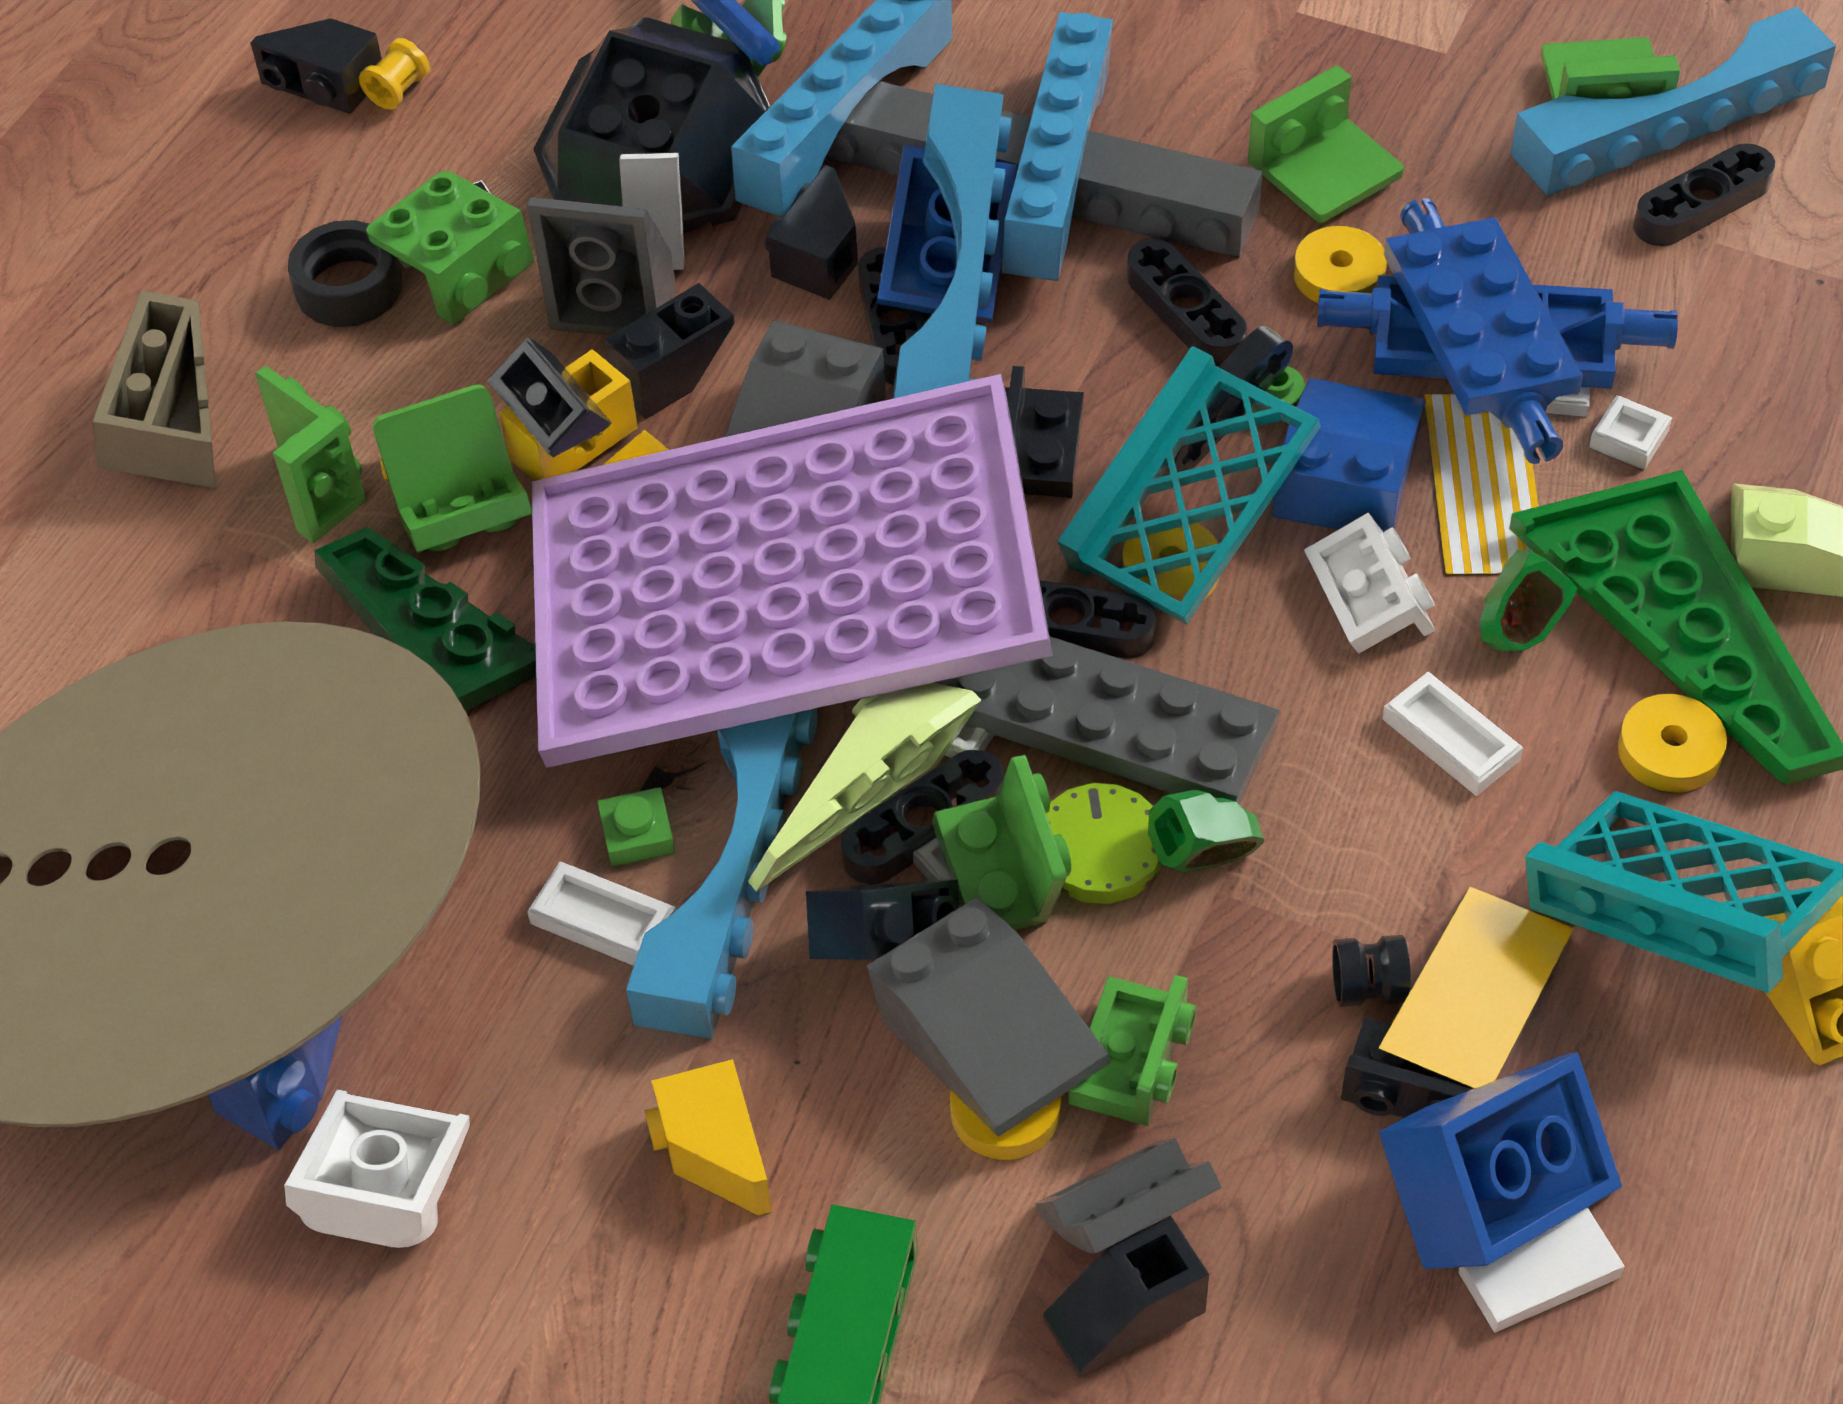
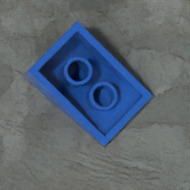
(923, 243)
(1355, 458)
(283, 1094)
(1500, 1163)

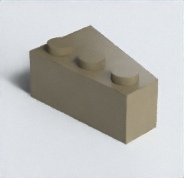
(156, 396)

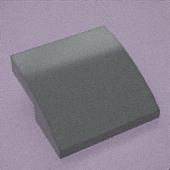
(1127, 1196)

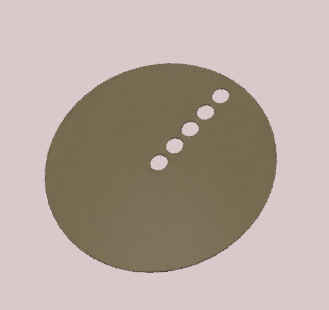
(323, 829)

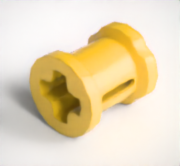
(394, 73)

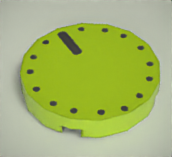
(1105, 841)

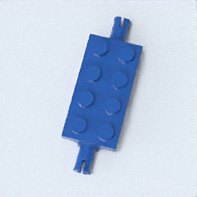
(1584, 317)
(1484, 323)

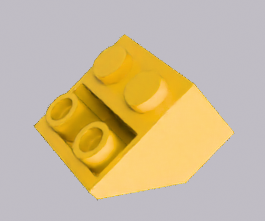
(1812, 987)

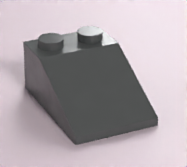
(599, 264)
(805, 376)
(985, 1016)

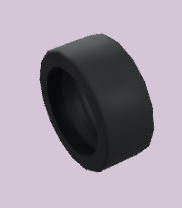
(348, 303)

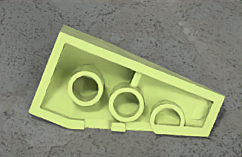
(1787, 539)
(882, 752)

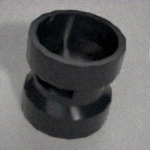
(1379, 975)

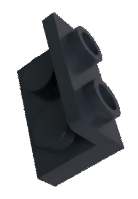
(1045, 435)
(1387, 1083)

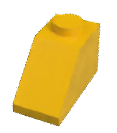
(710, 1134)

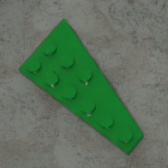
(1678, 595)

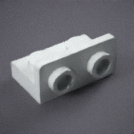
(1368, 584)

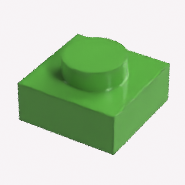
(636, 827)

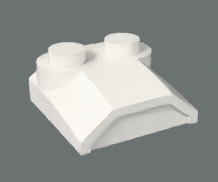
(375, 1170)

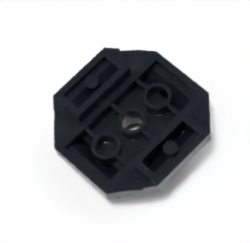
(698, 102)

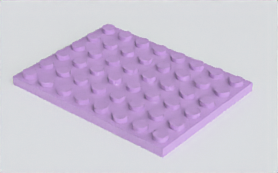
(782, 571)

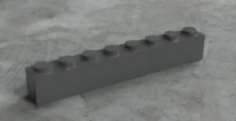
(1118, 183)

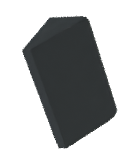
(547, 399)

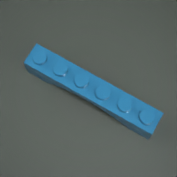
(797, 131)
(1585, 137)
(1055, 145)
(961, 157)
(689, 958)

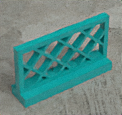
(1144, 459)
(1673, 914)

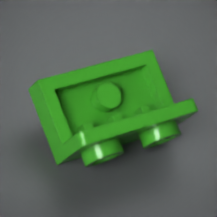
(1139, 1034)

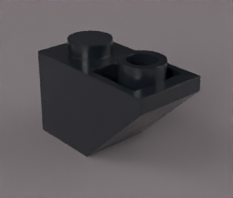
(317, 61)
(815, 239)
(669, 348)
(875, 918)
(1129, 1297)

